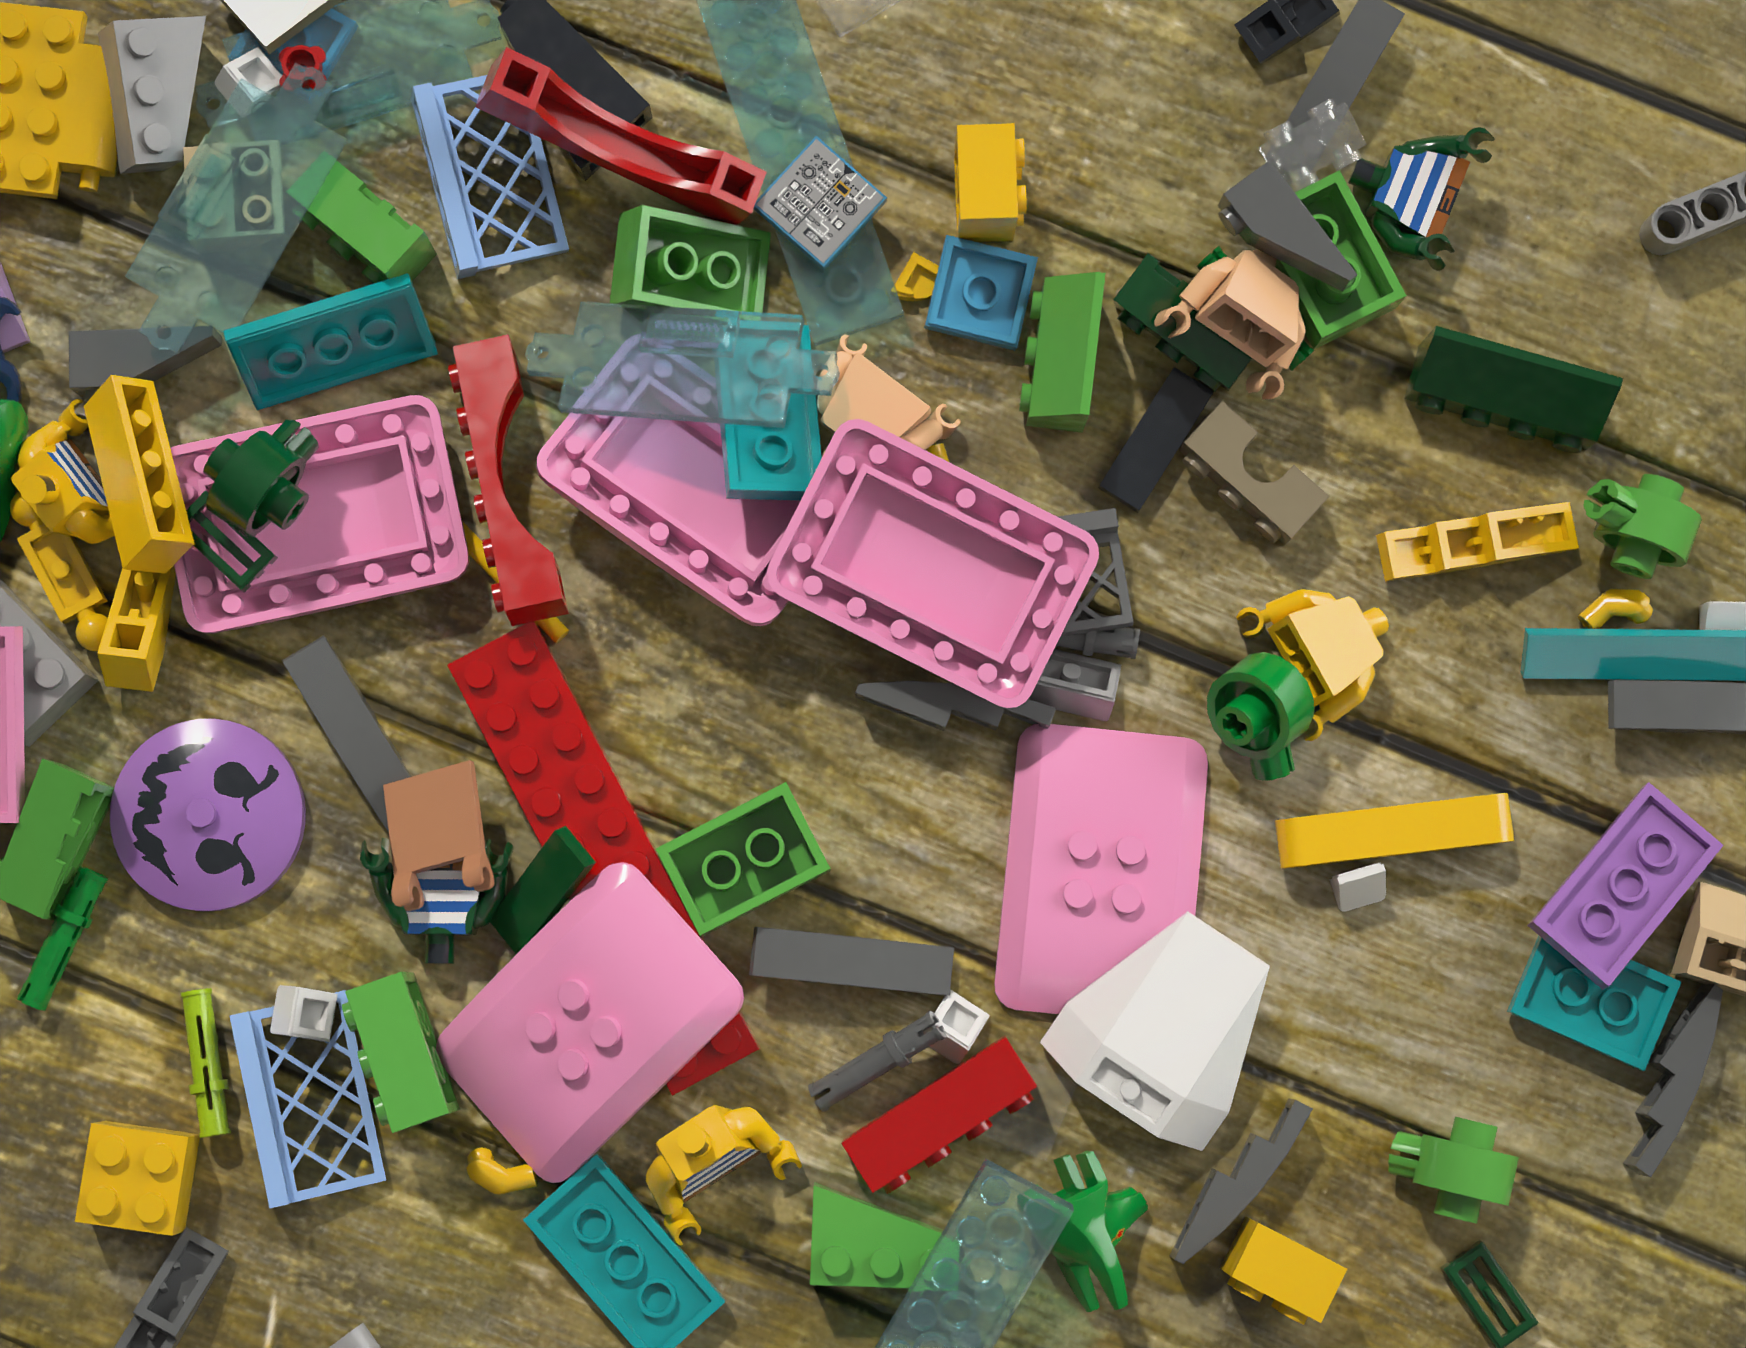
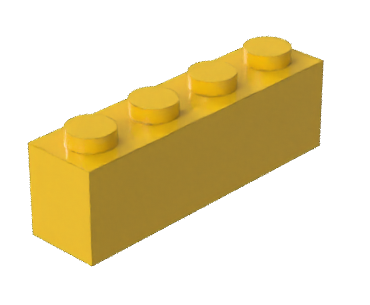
(138, 475)

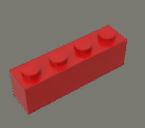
(939, 1115)

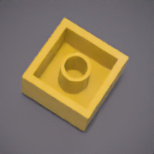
(986, 178)
(137, 1178)
(1282, 1269)

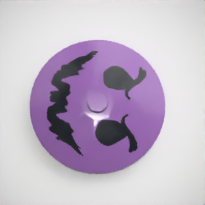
(207, 815)

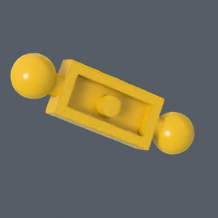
(62, 574)

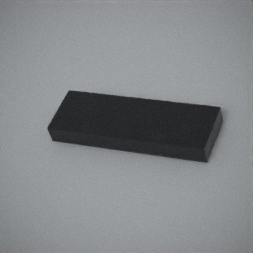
(1156, 439)

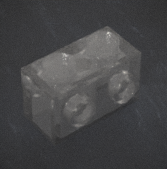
(1323, 140)

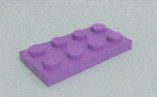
(1625, 886)

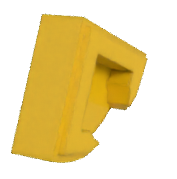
(916, 279)

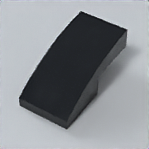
(1283, 24)

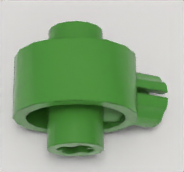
(1643, 524)
(1461, 1168)

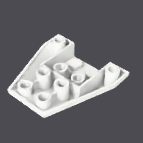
(1165, 1031)

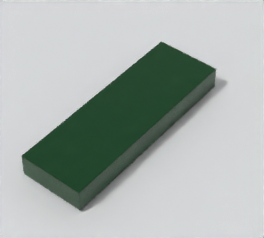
(542, 888)

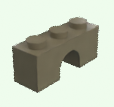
(1277, 506)

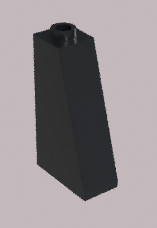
(546, 37)

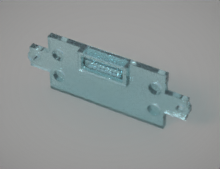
(377, 54)
(236, 207)
(682, 364)

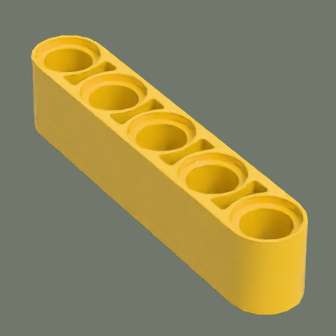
(1394, 830)

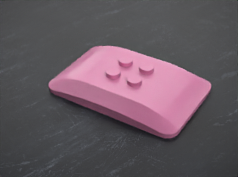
(666, 498)
(373, 525)
(932, 563)
(1094, 856)
(589, 1021)

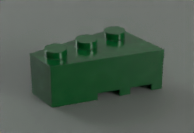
(1154, 290)

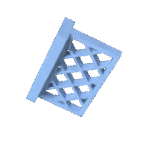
(452, 193)
(268, 1121)

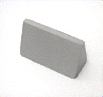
(1078, 685)

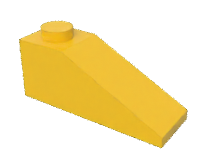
(136, 630)

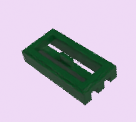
(254, 569)
(1464, 1260)

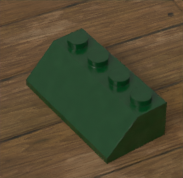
(1511, 389)

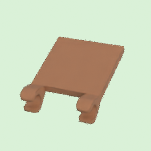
(434, 824)

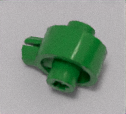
(1260, 711)

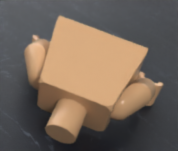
(1250, 308)
(876, 397)

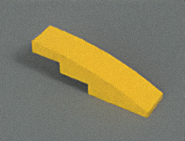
(1477, 541)

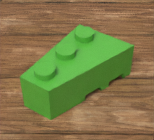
(52, 837)
(865, 1243)

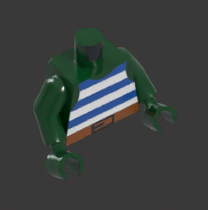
(1418, 191)
(448, 905)

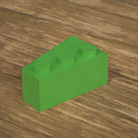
(367, 228)

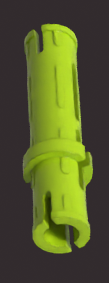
(215, 1121)

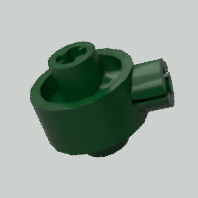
(260, 478)

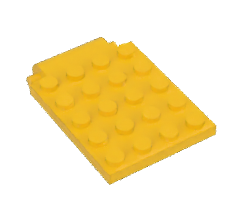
(52, 102)

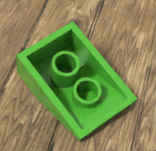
(688, 262)

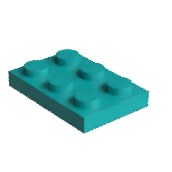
(1613, 1021)

